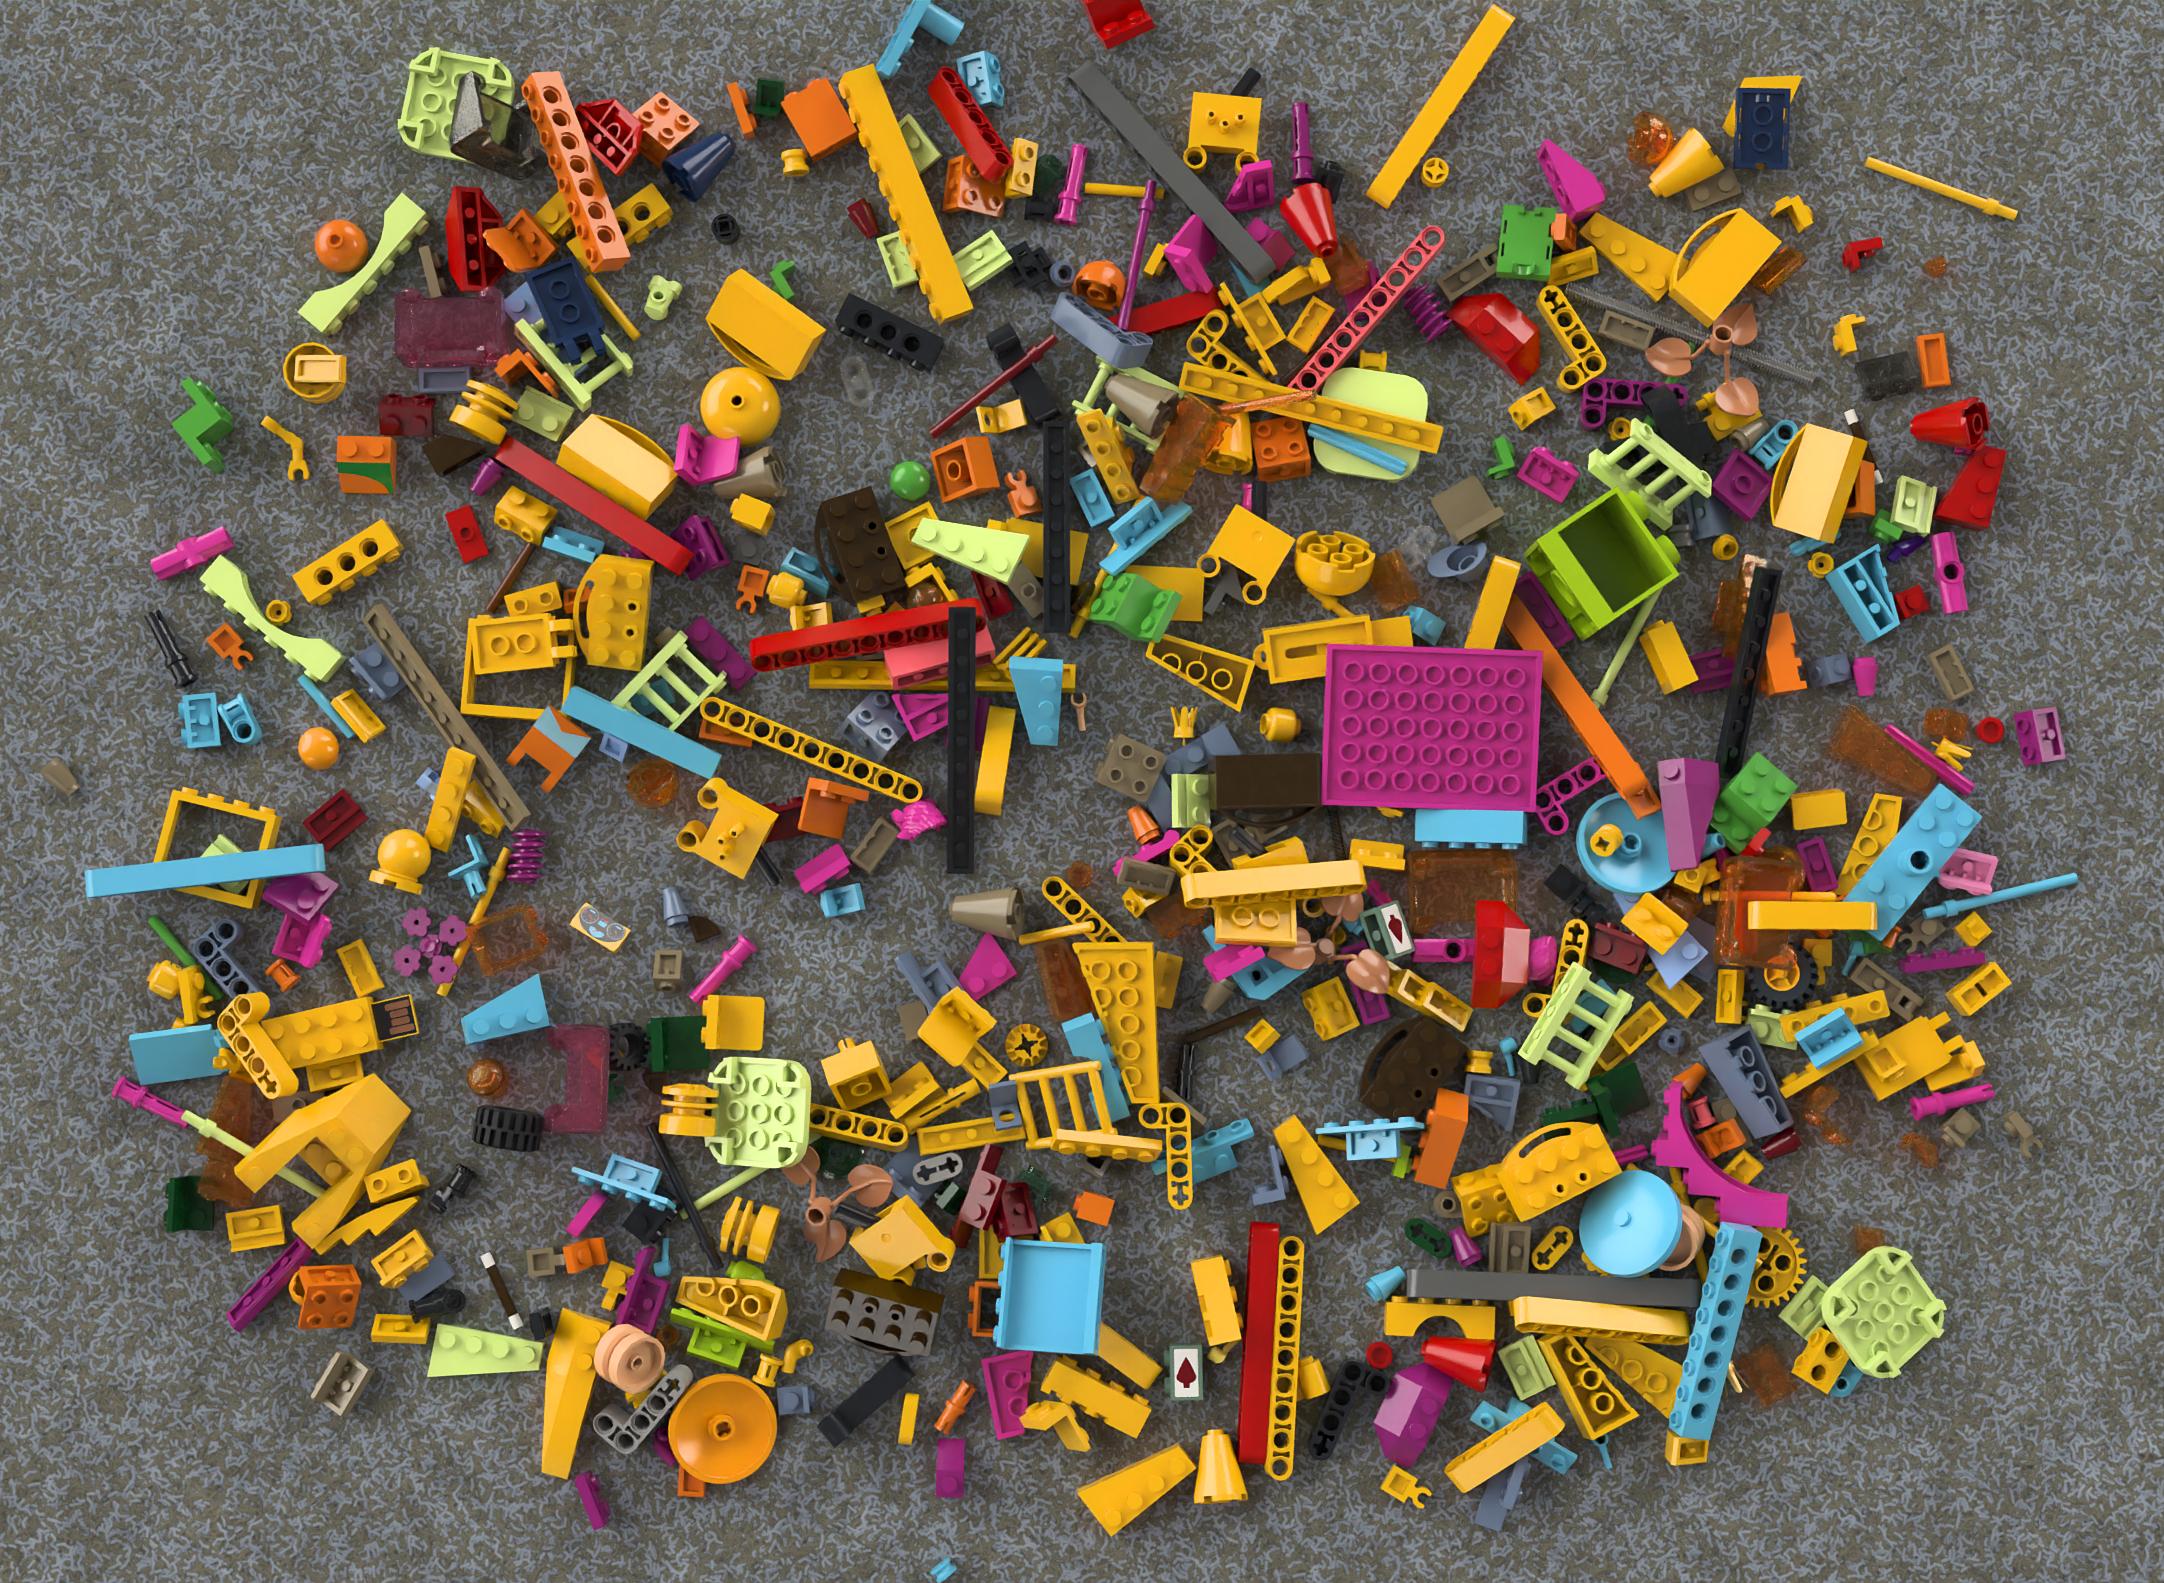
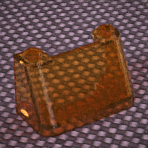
(1751, 880)
(1448, 883)

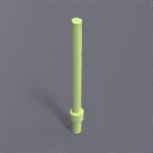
(1600, 695)
(208, 1128)
(733, 1183)

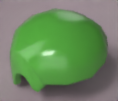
(909, 480)

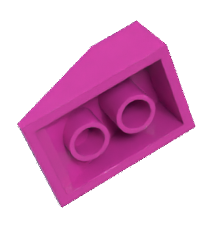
(1572, 183)

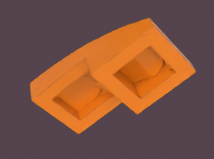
(1720, 1138)

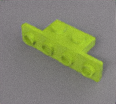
(717, 1341)

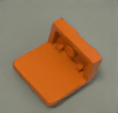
(522, 243)
(514, 366)

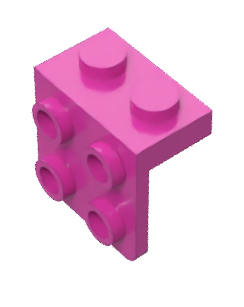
(1191, 253)
(705, 459)
(302, 942)

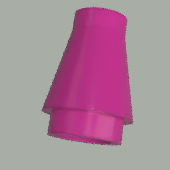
(1865, 674)

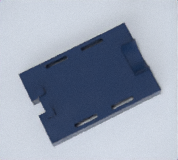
(1761, 128)

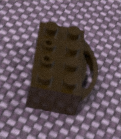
(858, 547)
(1265, 785)
(1410, 1069)
(884, 1314)

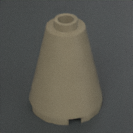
(1143, 403)
(755, 476)
(991, 912)

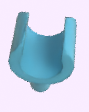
(1856, 949)
(1507, 1046)
(663, 1268)
(1603, 1450)

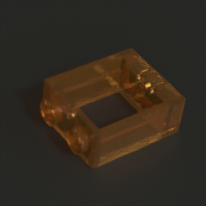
(482, 951)

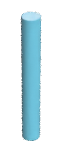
(325, 704)

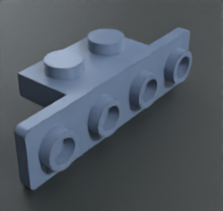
(927, 984)
(1501, 1494)

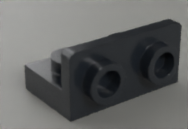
(646, 1221)

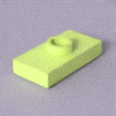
(897, 260)

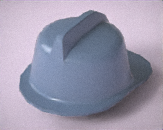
(1460, 561)

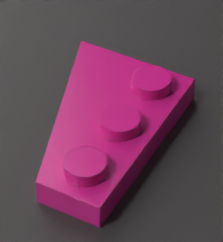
(1007, 1388)

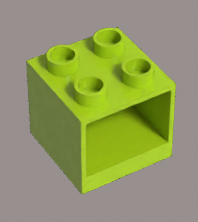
(1602, 561)

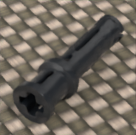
(174, 658)

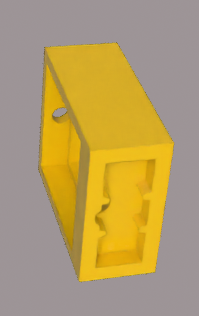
(1667, 656)

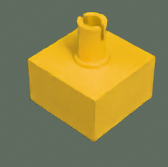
(856, 1075)

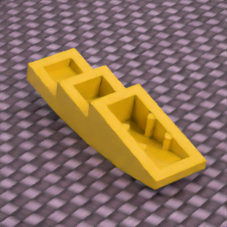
(1428, 998)
(1627, 1038)
(377, 1221)

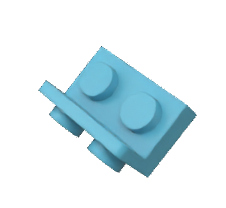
(981, 77)
(573, 545)
(200, 721)

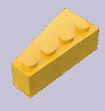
(1207, 668)
(1096, 1396)

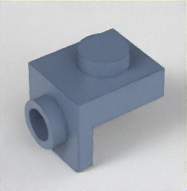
(1829, 670)

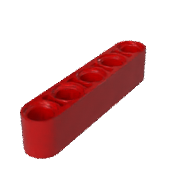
(970, 125)
(1172, 312)

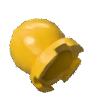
(402, 859)

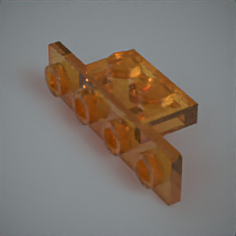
(1732, 605)

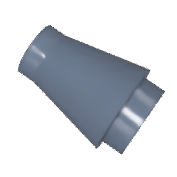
(674, 908)

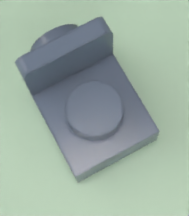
(795, 1399)

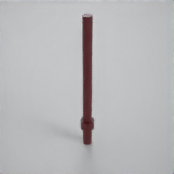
(1033, 354)

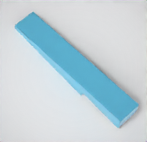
(641, 732)

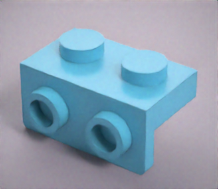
(1829, 1038)

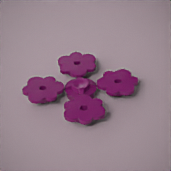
(430, 946)

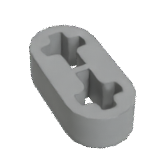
(940, 1174)

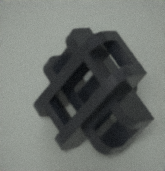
(1026, 263)

